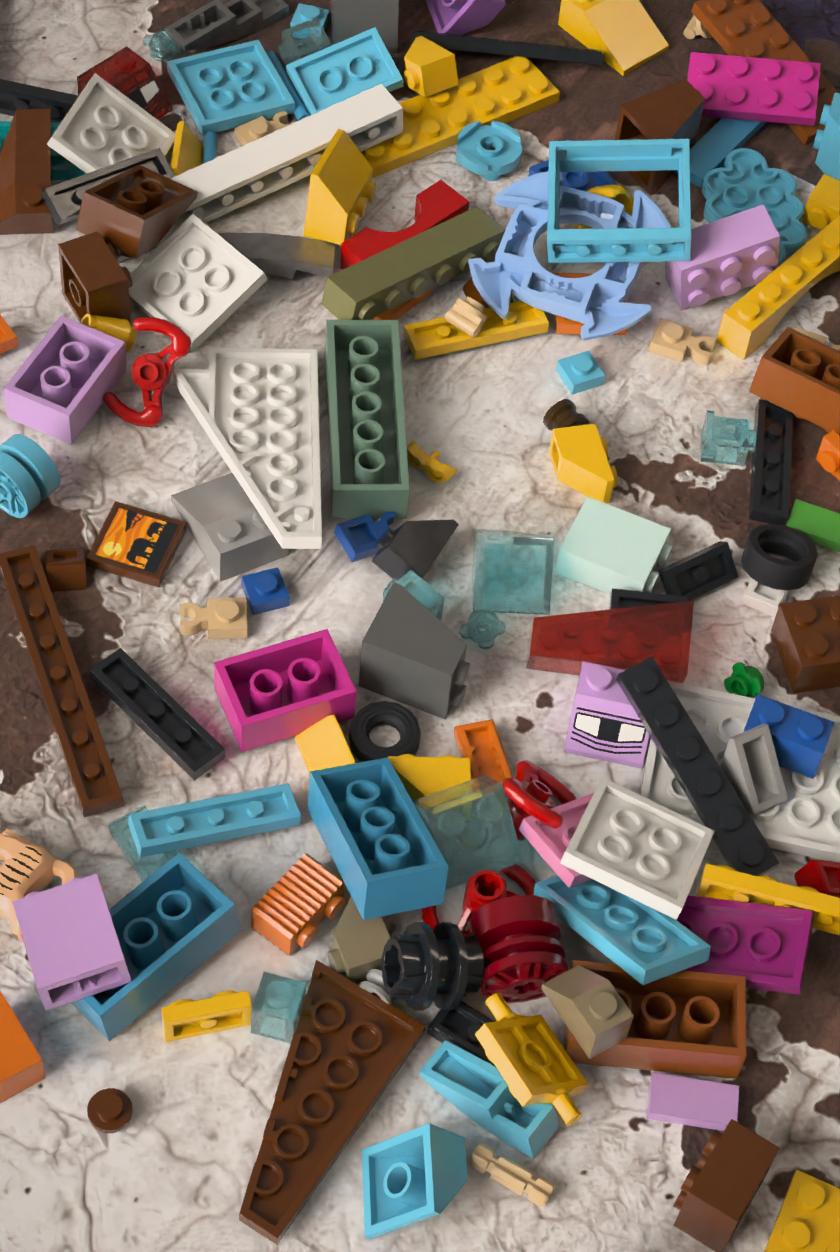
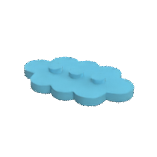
(749, 183)

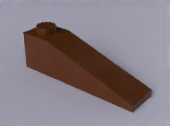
(26, 174)

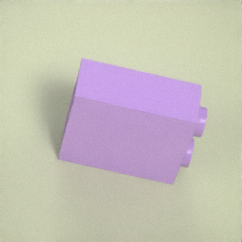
(71, 941)

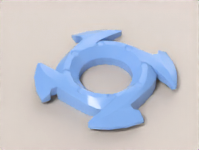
(588, 300)

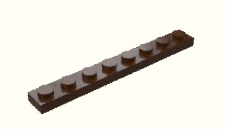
(60, 682)

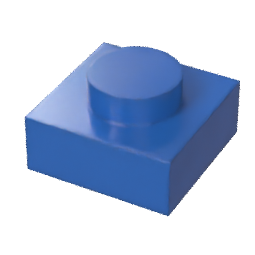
(265, 591)

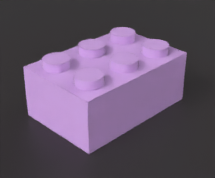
(725, 258)
(65, 379)

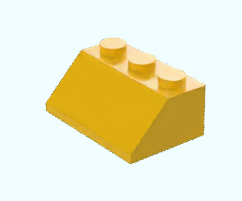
(338, 191)

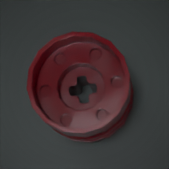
(518, 946)

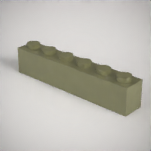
(412, 267)

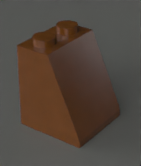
(661, 115)

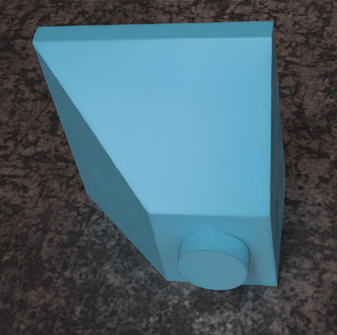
(411, 1178)

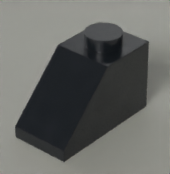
(412, 546)

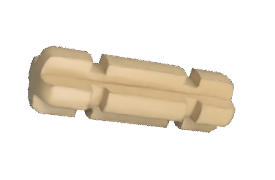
(512, 1174)

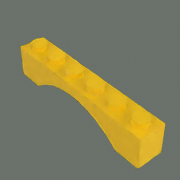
(759, 311)

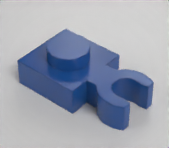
(361, 534)

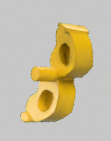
(432, 467)

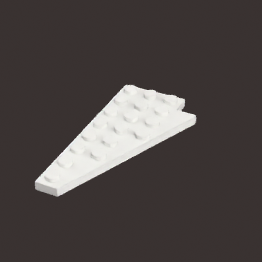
(265, 425)

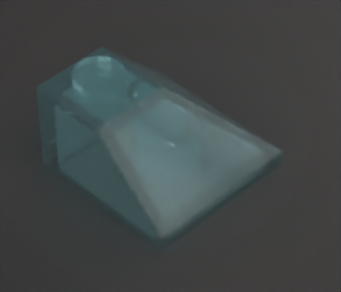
(512, 572)

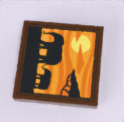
(136, 544)

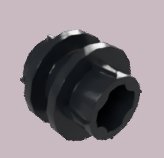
(432, 966)

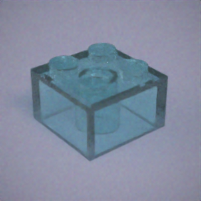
(471, 828)

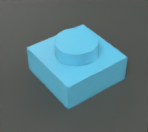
(307, 12)
(580, 372)

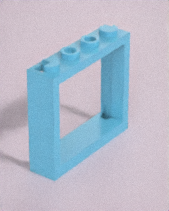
(619, 243)

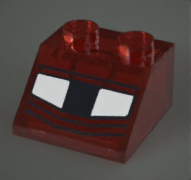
(133, 78)

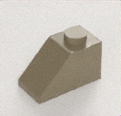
(357, 944)
(589, 1009)

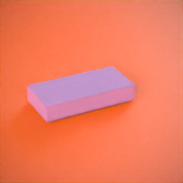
(692, 1101)

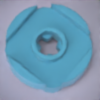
(491, 164)

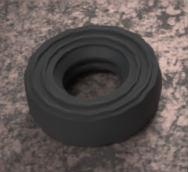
(383, 714)

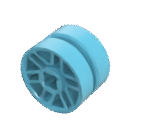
(25, 475)

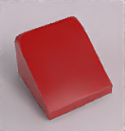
(820, 875)

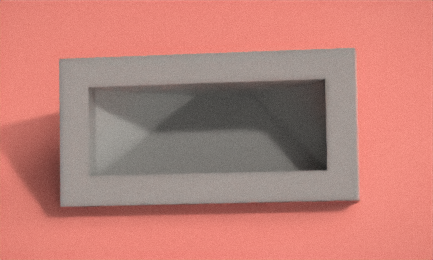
(754, 769)

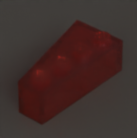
(614, 639)

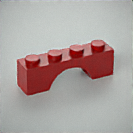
(432, 208)

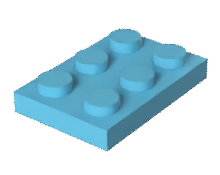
(344, 71)

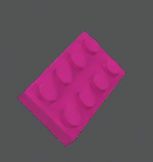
(756, 88)

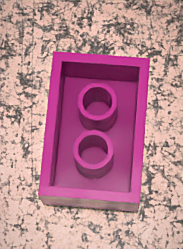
(283, 689)

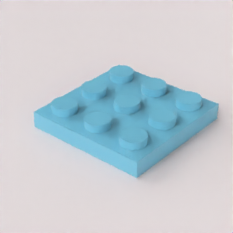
(230, 86)

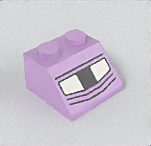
(604, 721)

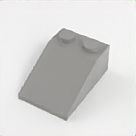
(227, 527)

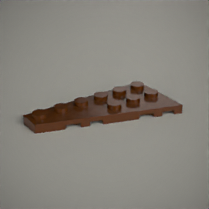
(331, 1080)

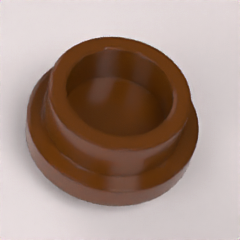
(109, 1110)

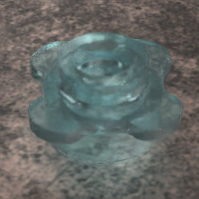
(161, 46)
(485, 620)

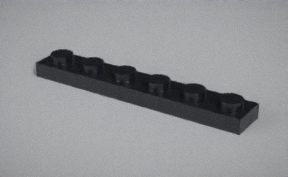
(696, 769)

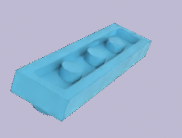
(214, 820)

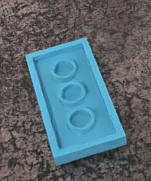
(625, 930)

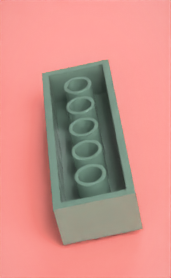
(366, 419)

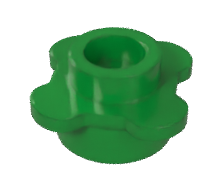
(744, 681)

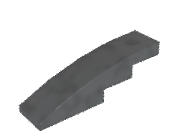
(225, 22)
(284, 253)

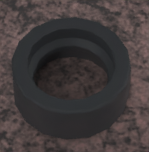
(773, 571)

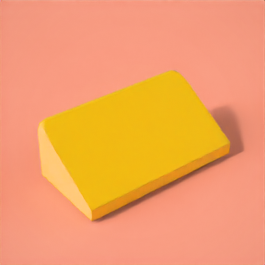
(186, 150)
(324, 745)

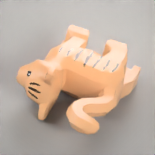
(24, 871)

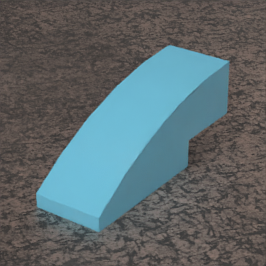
(485, 1097)

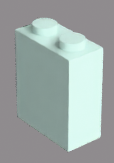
(613, 549)

